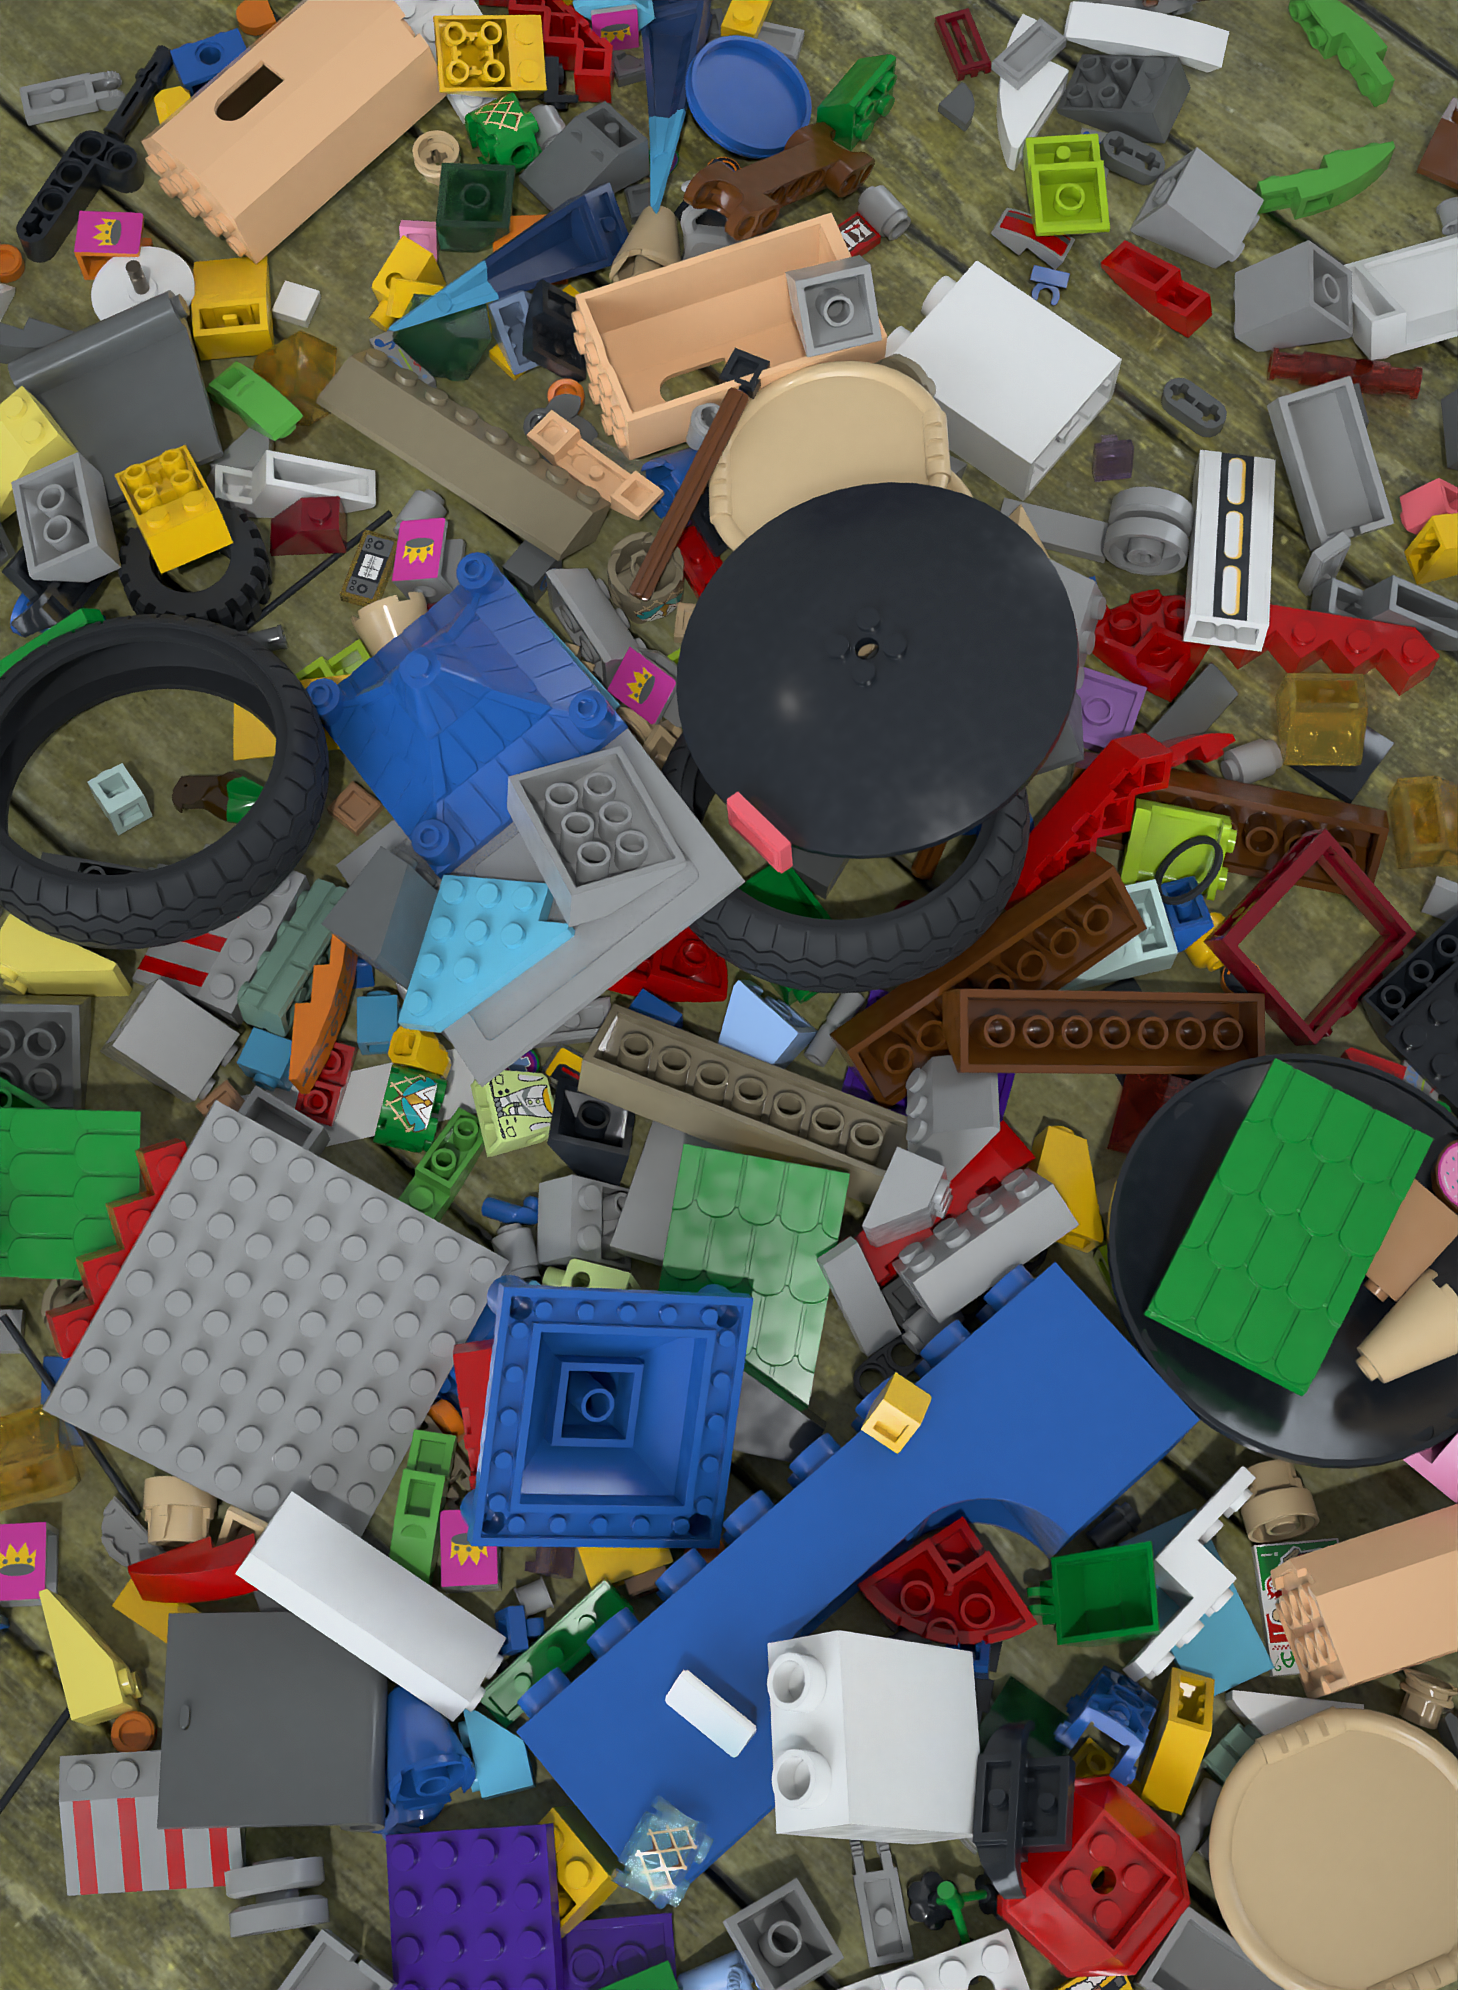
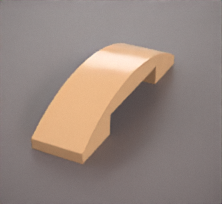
(564, 447)

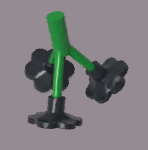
(939, 1900)

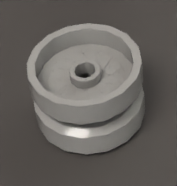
(1148, 531)
(277, 1897)

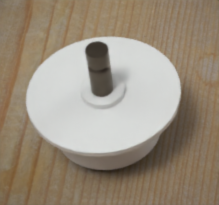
(133, 280)

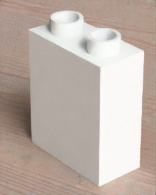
(1007, 375)
(873, 1738)

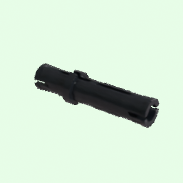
(146, 85)

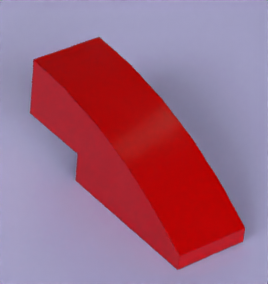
(1158, 288)
(194, 1572)

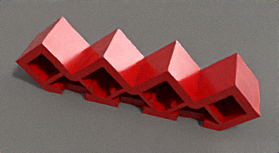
(574, 42)
(1345, 645)
(1092, 808)
(980, 1176)
(127, 1220)

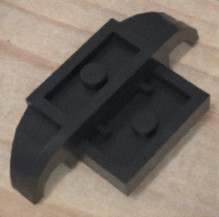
(48, 600)
(1020, 1806)

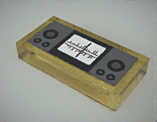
(369, 569)

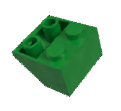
(860, 99)

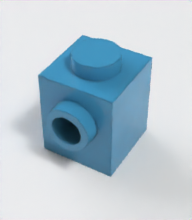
(377, 1021)
(267, 1060)

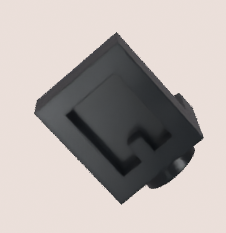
(554, 79)

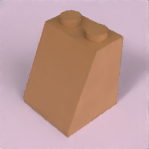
(1412, 1243)

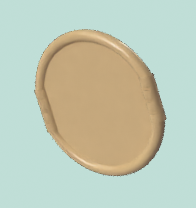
(823, 434)
(1342, 1854)

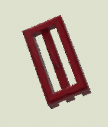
(970, 67)

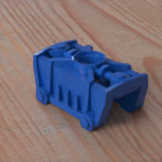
(1117, 1709)

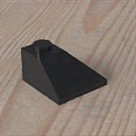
(590, 1134)

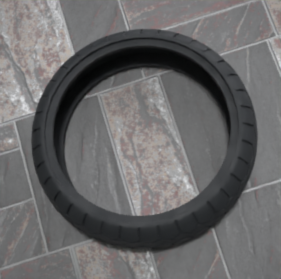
(217, 882)
(867, 950)

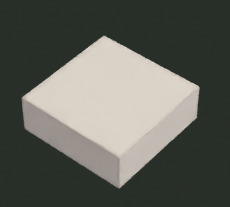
(296, 304)

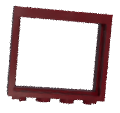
(1364, 974)

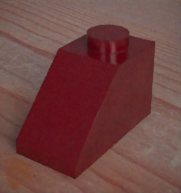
(310, 527)

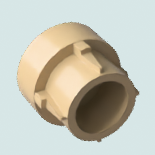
(1278, 1505)
(176, 1511)

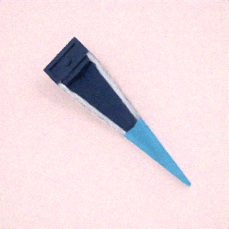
(668, 49)
(565, 243)

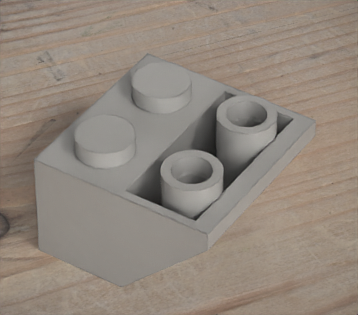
(579, 1222)

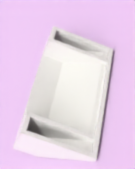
(1406, 298)

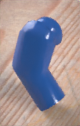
(511, 1213)

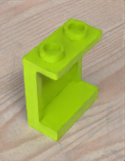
(1160, 829)

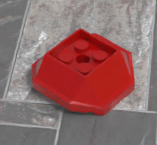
(1134, 1908)

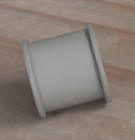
(1449, 215)
(534, 1597)

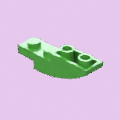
(1341, 32)
(1335, 182)
(254, 401)
(445, 1166)
(420, 1502)

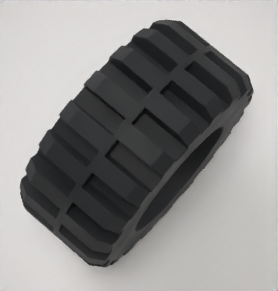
(227, 602)

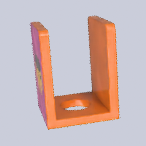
(107, 236)

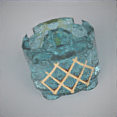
(662, 1854)

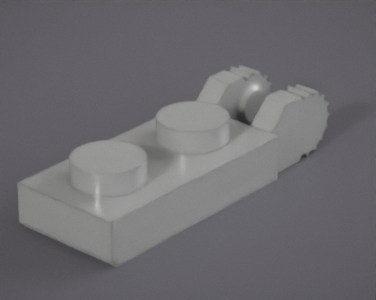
(71, 96)
(881, 1908)

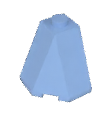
(764, 1026)

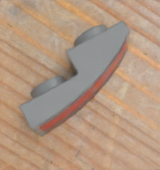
(1017, 233)

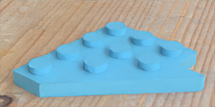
(477, 944)

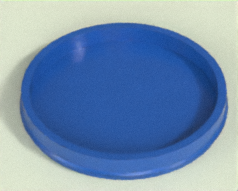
(747, 95)

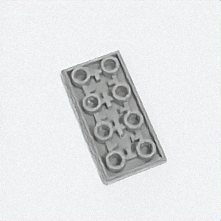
(649, 1203)

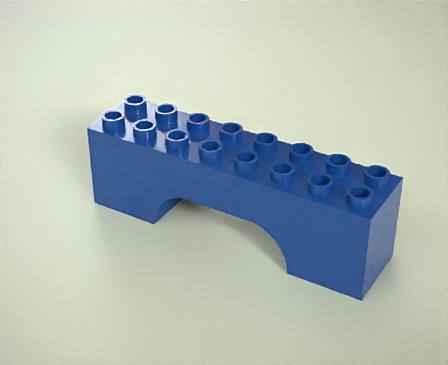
(1024, 1432)

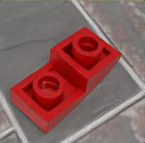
(1198, 747)
(329, 1089)

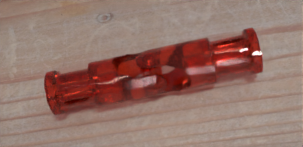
(1372, 375)

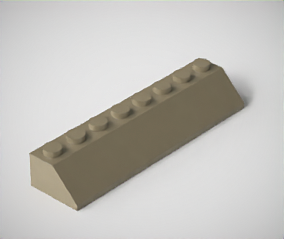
(465, 454)
(739, 1100)

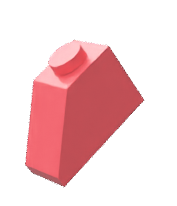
(1428, 500)

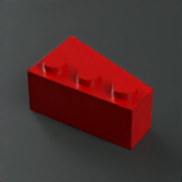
(472, 1378)

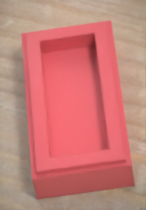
(759, 833)

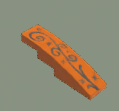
(320, 1021)

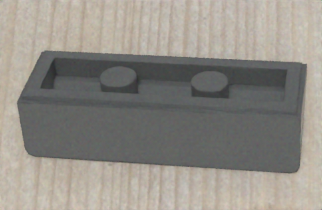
(1196, 707)

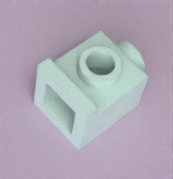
(120, 798)

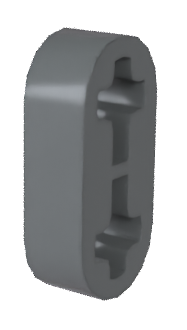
(1131, 157)
(1193, 407)

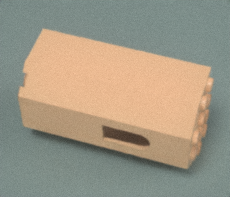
(294, 119)
(695, 317)
(1372, 1603)

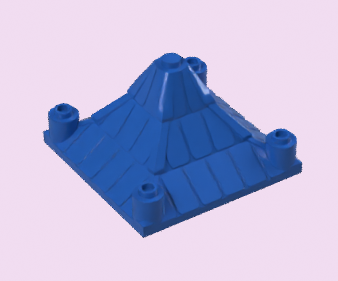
(460, 709)
(608, 1417)

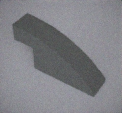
(1394, 603)

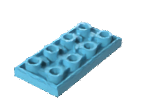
(1228, 1643)

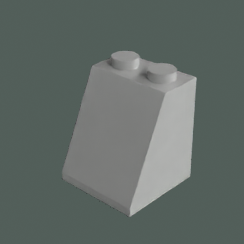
(1199, 211)
(1293, 300)
(171, 1042)

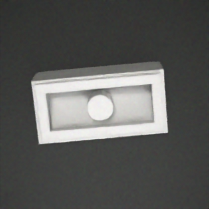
(710, 1713)

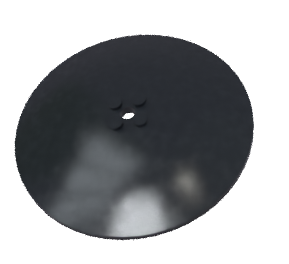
(895, 745)
(1343, 1415)

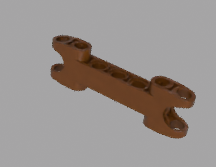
(757, 192)

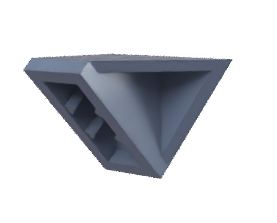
(507, 326)

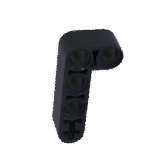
(70, 188)

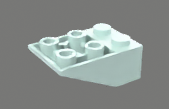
(1145, 953)

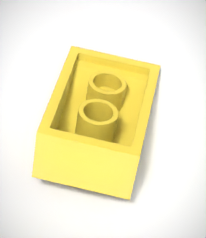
(27, 443)
(54, 967)
(92, 1674)

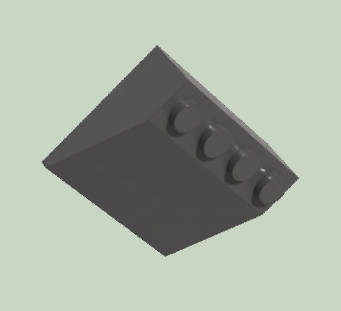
(46, 1047)

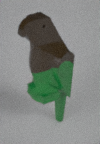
(223, 796)

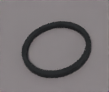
(1207, 880)

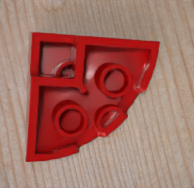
(1147, 642)
(679, 972)
(949, 1591)

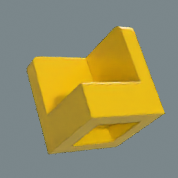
(896, 1413)

